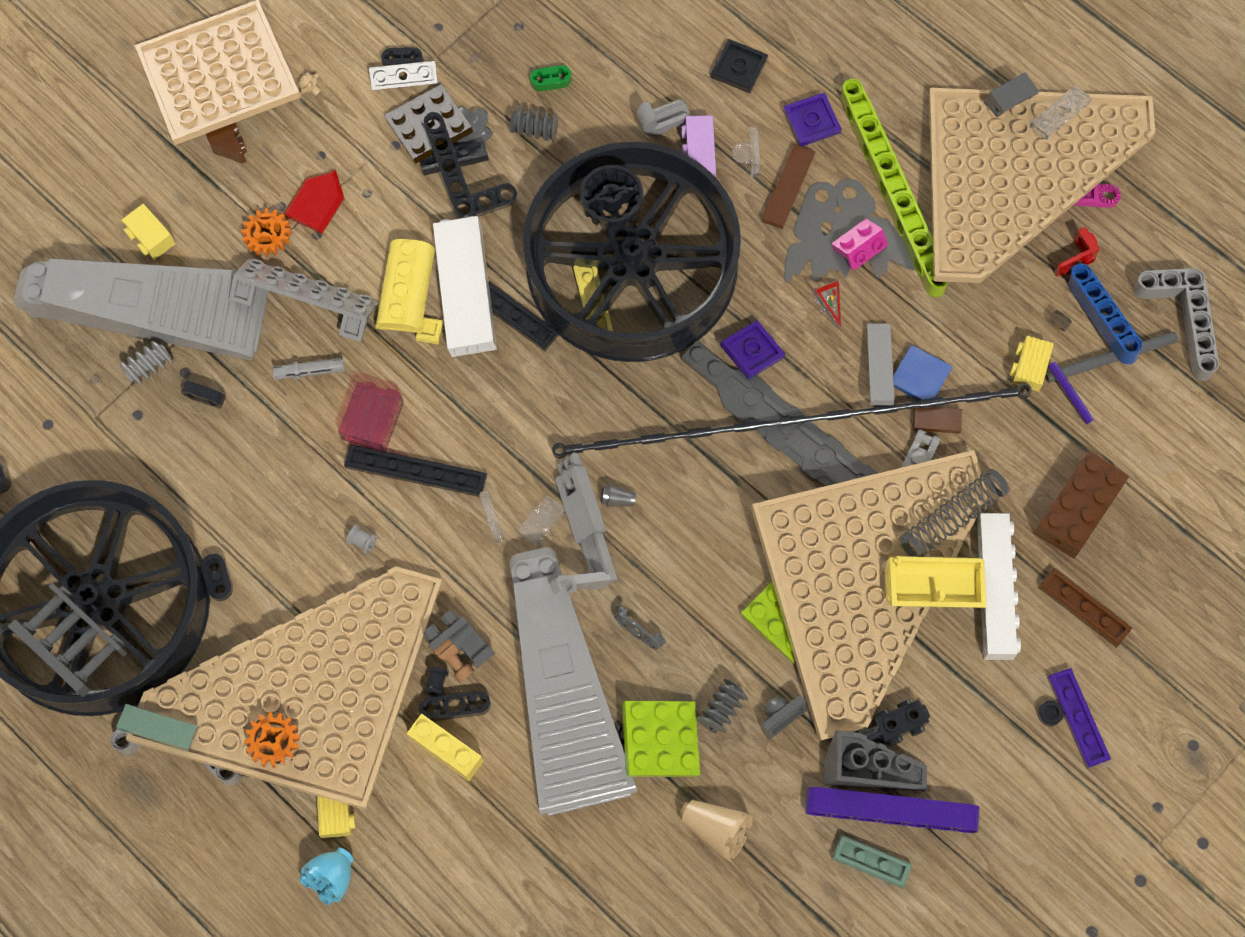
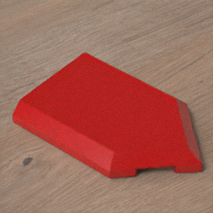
(316, 201)

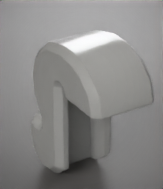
(663, 118)

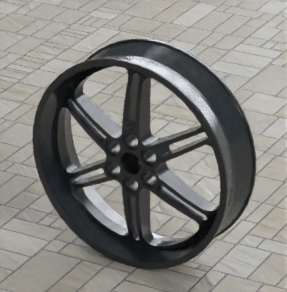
(677, 172)
(23, 525)

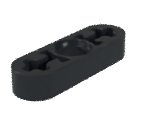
(474, 711)

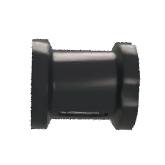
(435, 681)

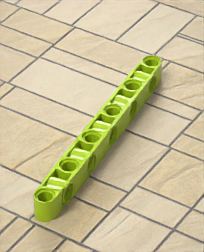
(891, 183)

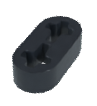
(401, 56)
(203, 394)

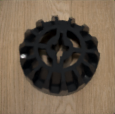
(613, 183)

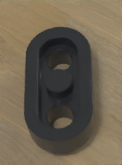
(216, 578)

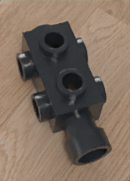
(902, 721)

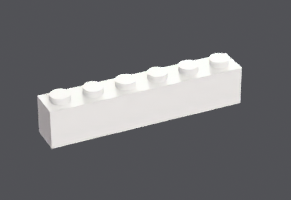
(999, 616)

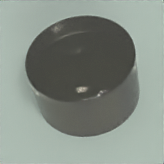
(1060, 320)

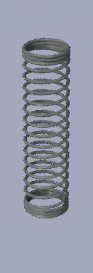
(987, 479)

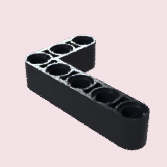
(456, 175)

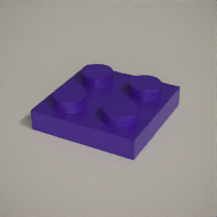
(812, 119)
(752, 349)

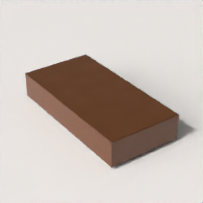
(938, 420)

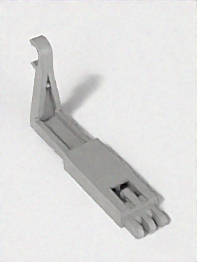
(586, 528)

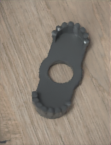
(652, 641)

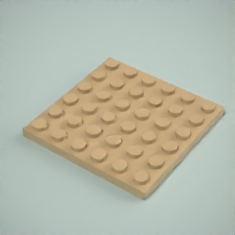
(217, 72)

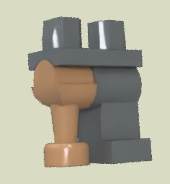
(458, 638)

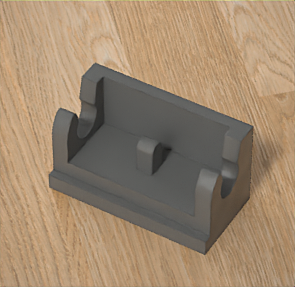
(1011, 94)

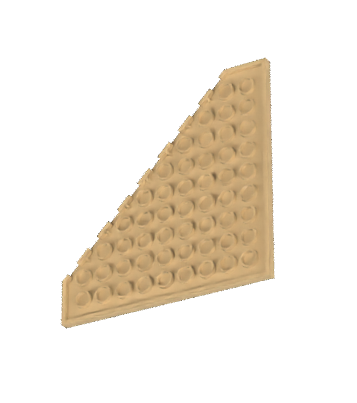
(1005, 182)
(829, 577)
(329, 670)

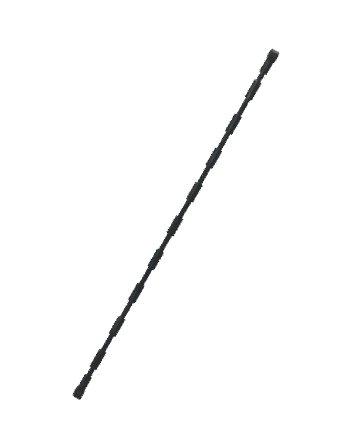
(792, 420)

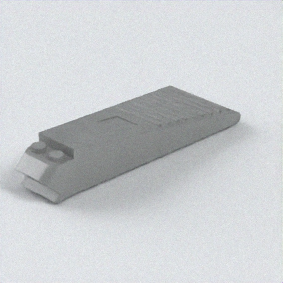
(147, 302)
(570, 723)

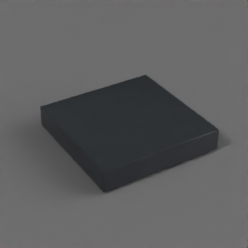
(739, 66)

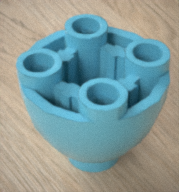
(328, 875)

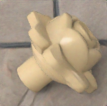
(308, 84)

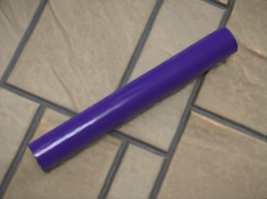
(1070, 392)

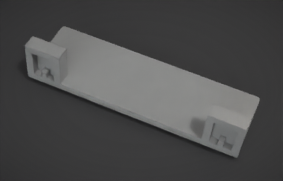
(354, 307)

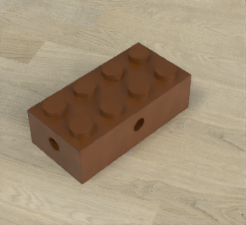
(1081, 504)

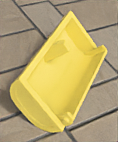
(405, 286)
(935, 582)

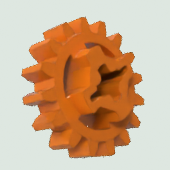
(269, 224)
(264, 745)

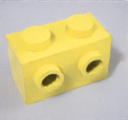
(148, 232)

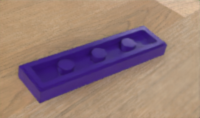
(1079, 718)

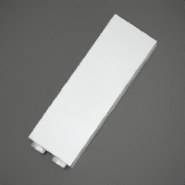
(464, 286)

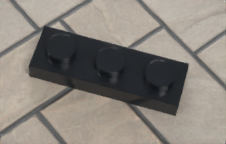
(467, 154)

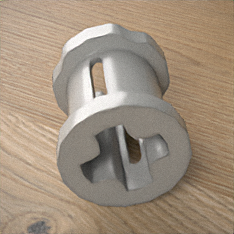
(361, 539)

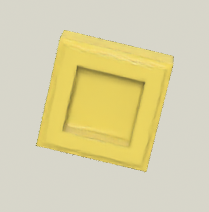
(430, 331)

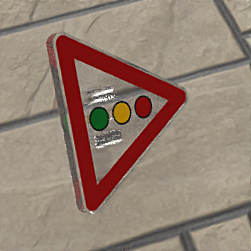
(829, 298)

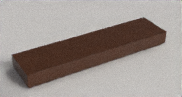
(788, 186)
(1085, 607)

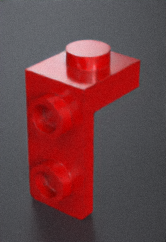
(1088, 247)

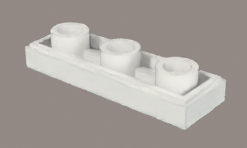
(417, 74)

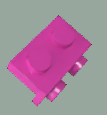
(861, 243)

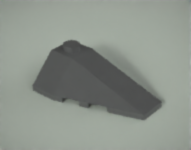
(865, 764)

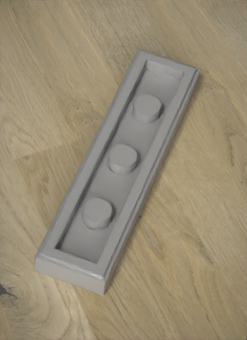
(880, 364)

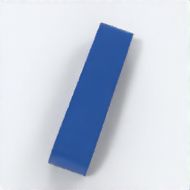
(1105, 323)

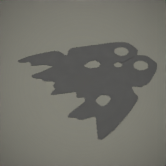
(819, 248)

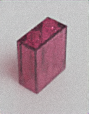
(371, 416)

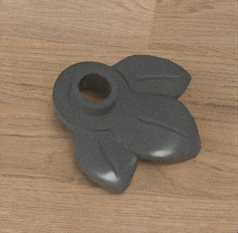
(478, 121)

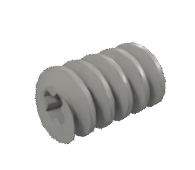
(145, 362)

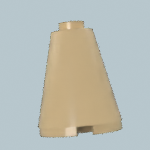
(717, 826)

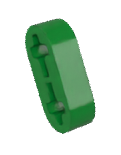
(551, 78)

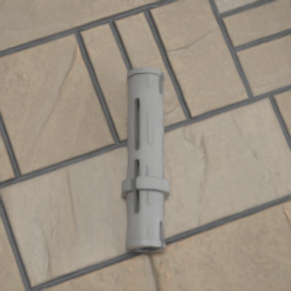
(305, 369)

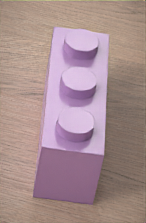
(700, 141)

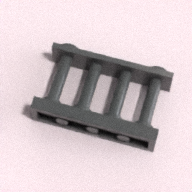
(61, 662)

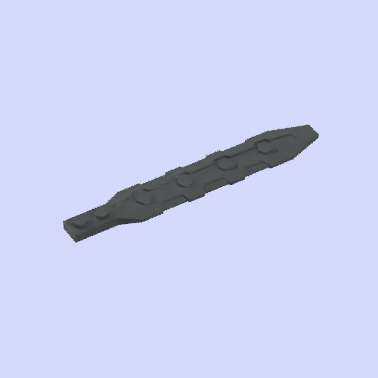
(753, 400)

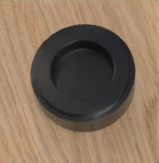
(1050, 713)

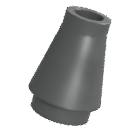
(616, 496)

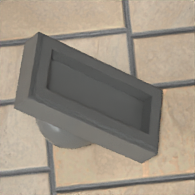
(782, 714)

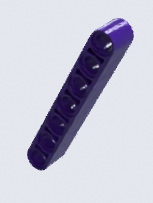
(892, 809)

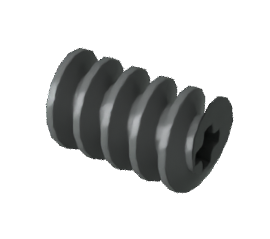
(534, 124)
(722, 707)

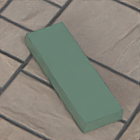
(157, 727)
(872, 861)

